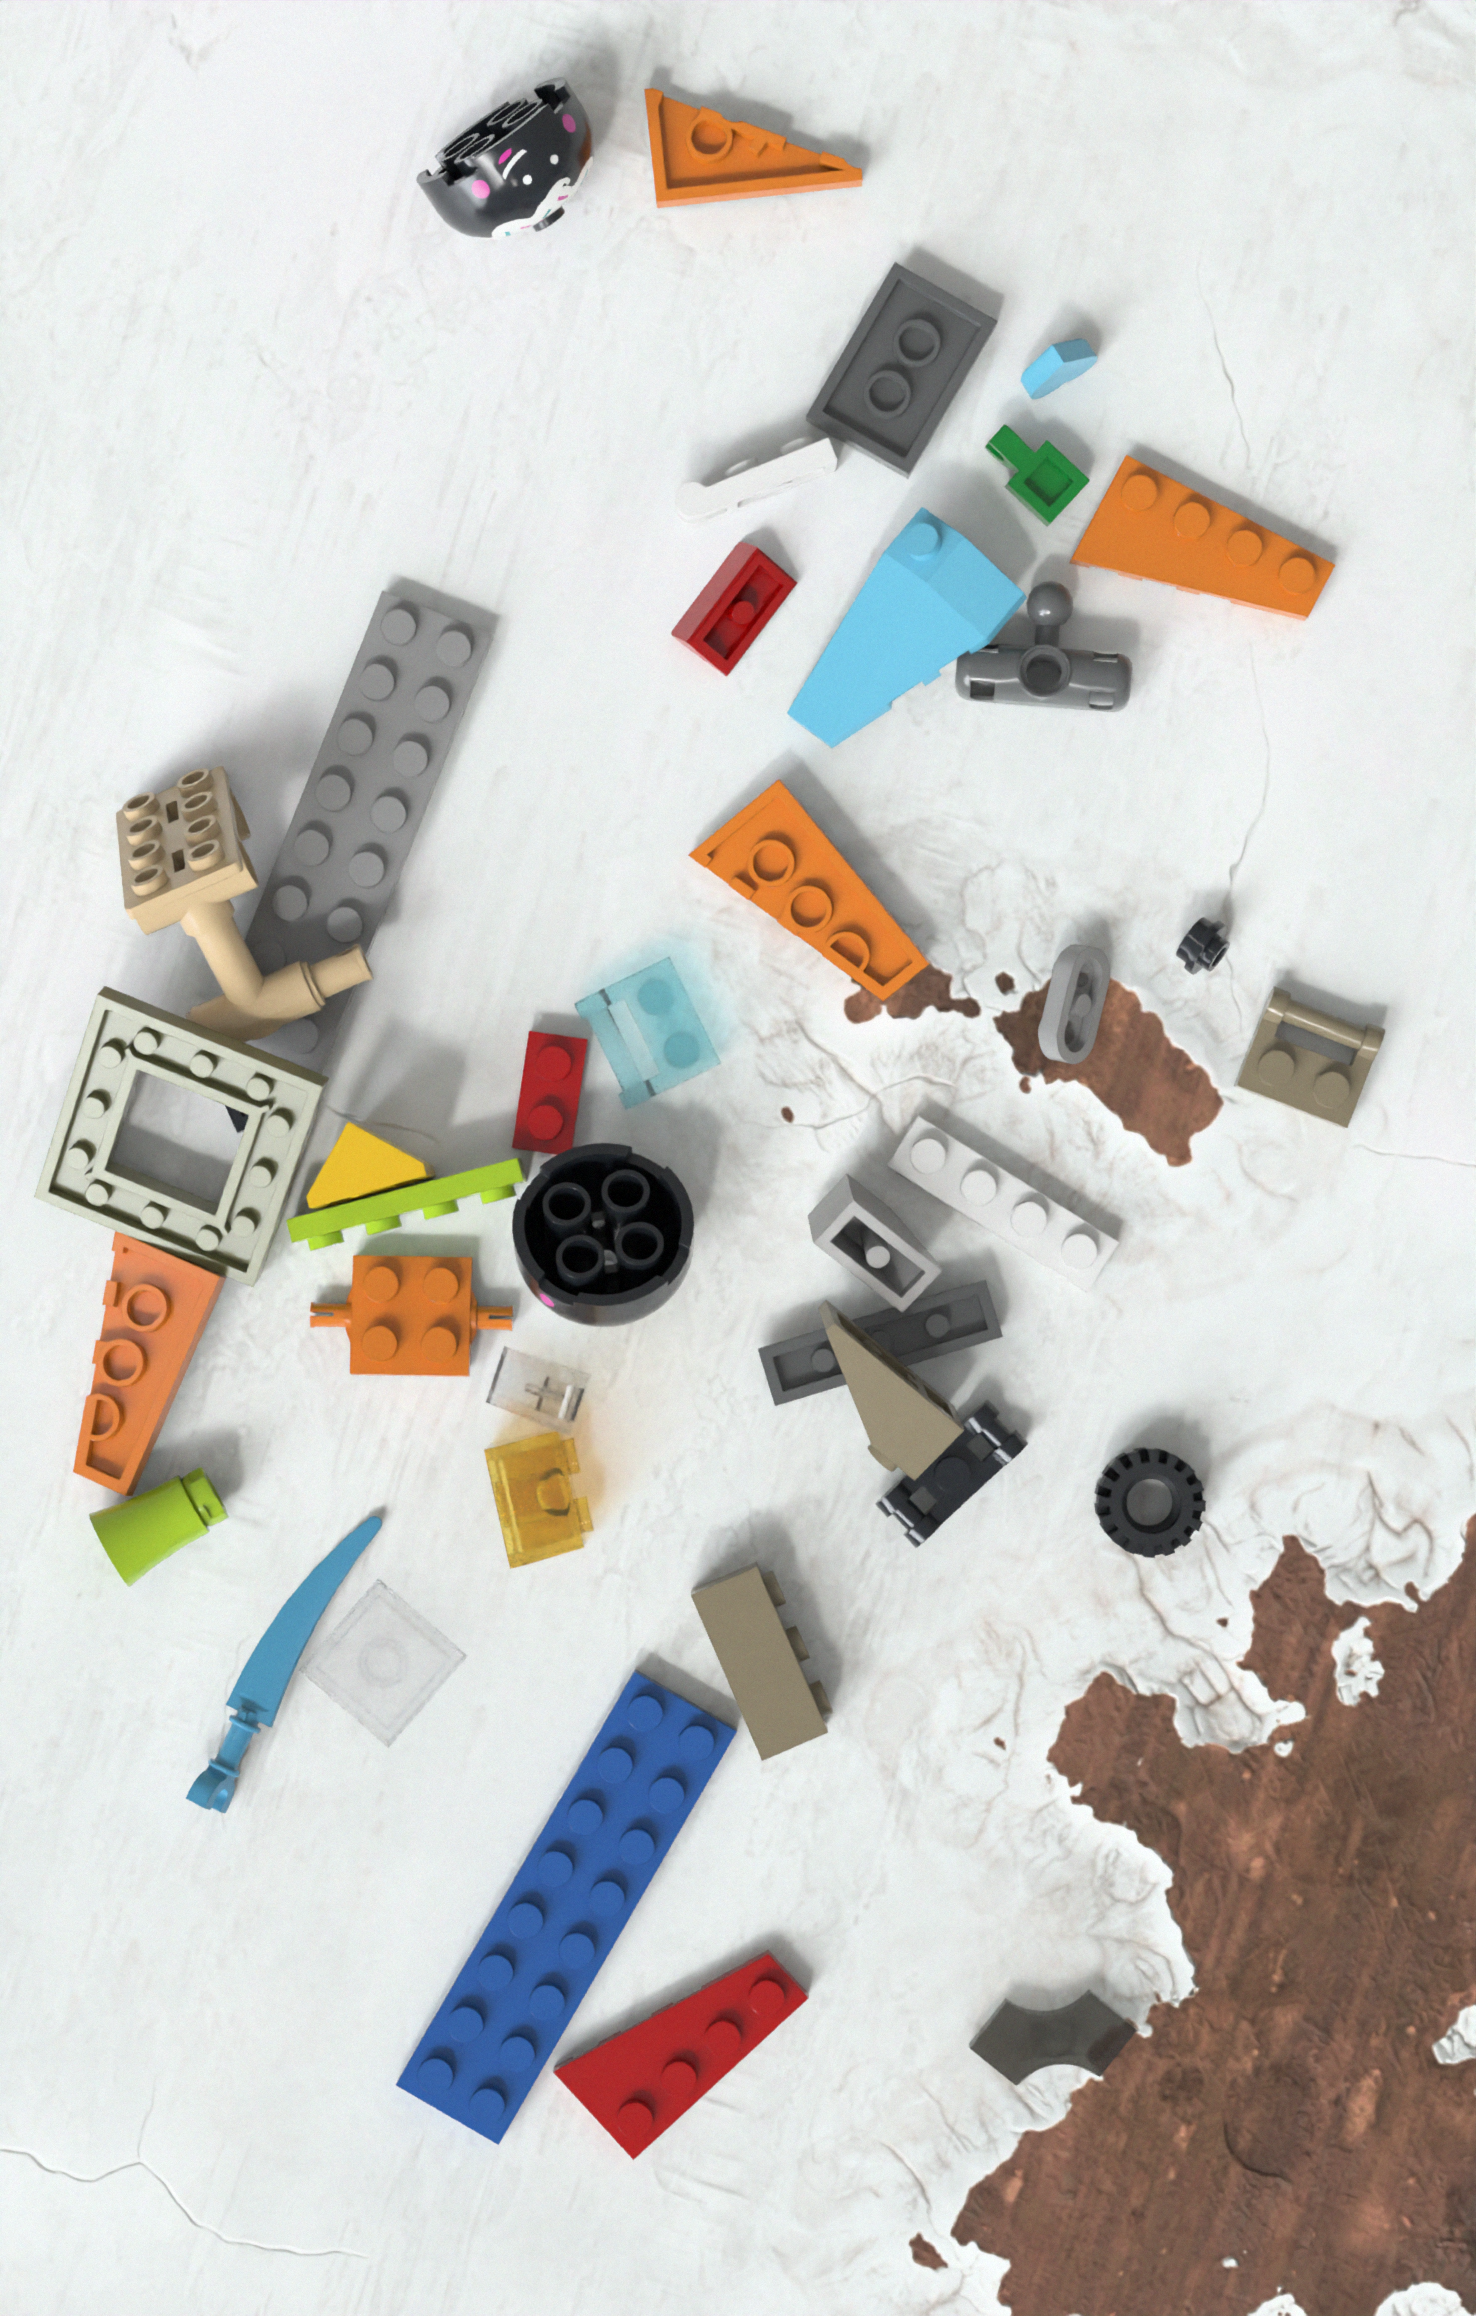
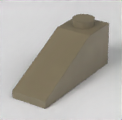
(899, 1410)

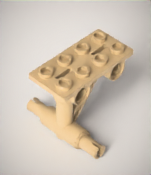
(185, 865)

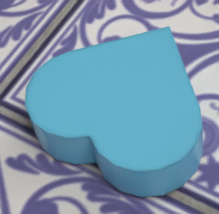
(1057, 366)

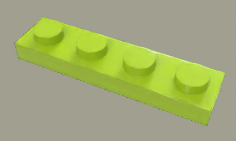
(383, 1210)

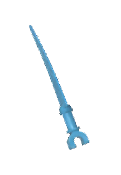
(272, 1666)

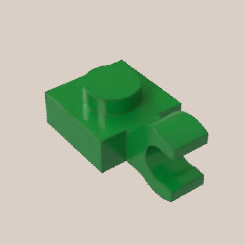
(1043, 478)

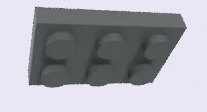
(901, 370)

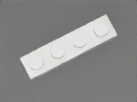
(1002, 1204)

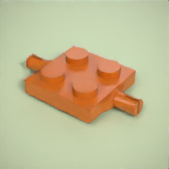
(411, 1316)

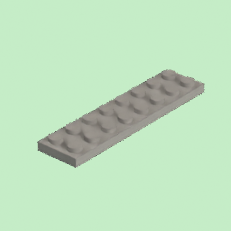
(364, 805)

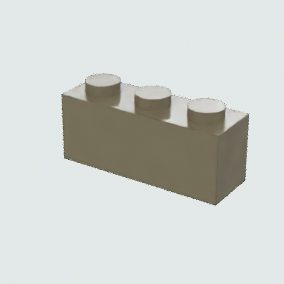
(762, 1659)

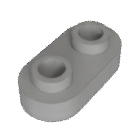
(1074, 1004)

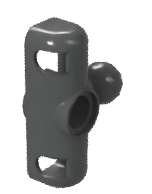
(1049, 608)

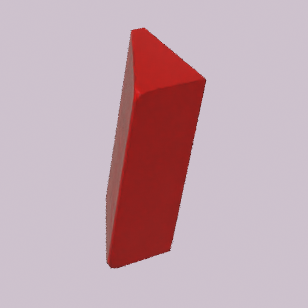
(734, 607)

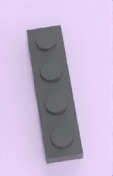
(920, 1333)

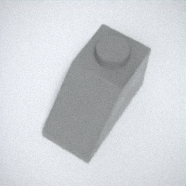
(872, 1243)

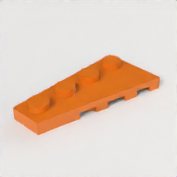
(804, 882)
(144, 1349)

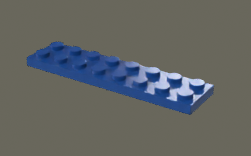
(566, 1907)

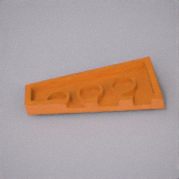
(1187, 541)

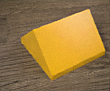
(363, 1166)

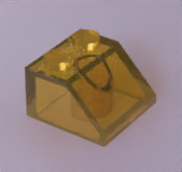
(538, 1496)

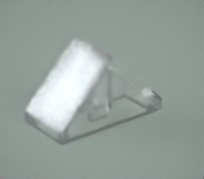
(538, 1390)

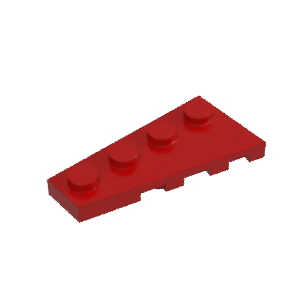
(665, 2064)

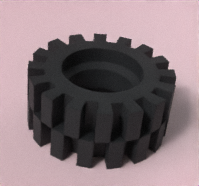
(1185, 1510)

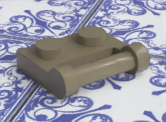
(1303, 1077)

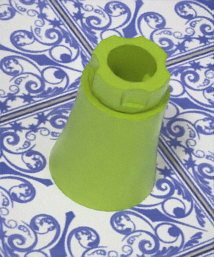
(158, 1523)

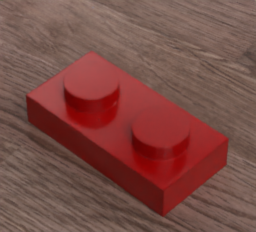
(550, 1093)

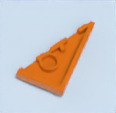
(712, 159)

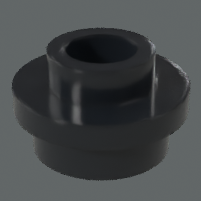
(1203, 946)

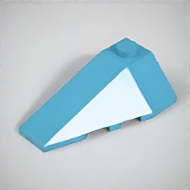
(912, 617)

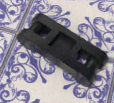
(953, 1475)

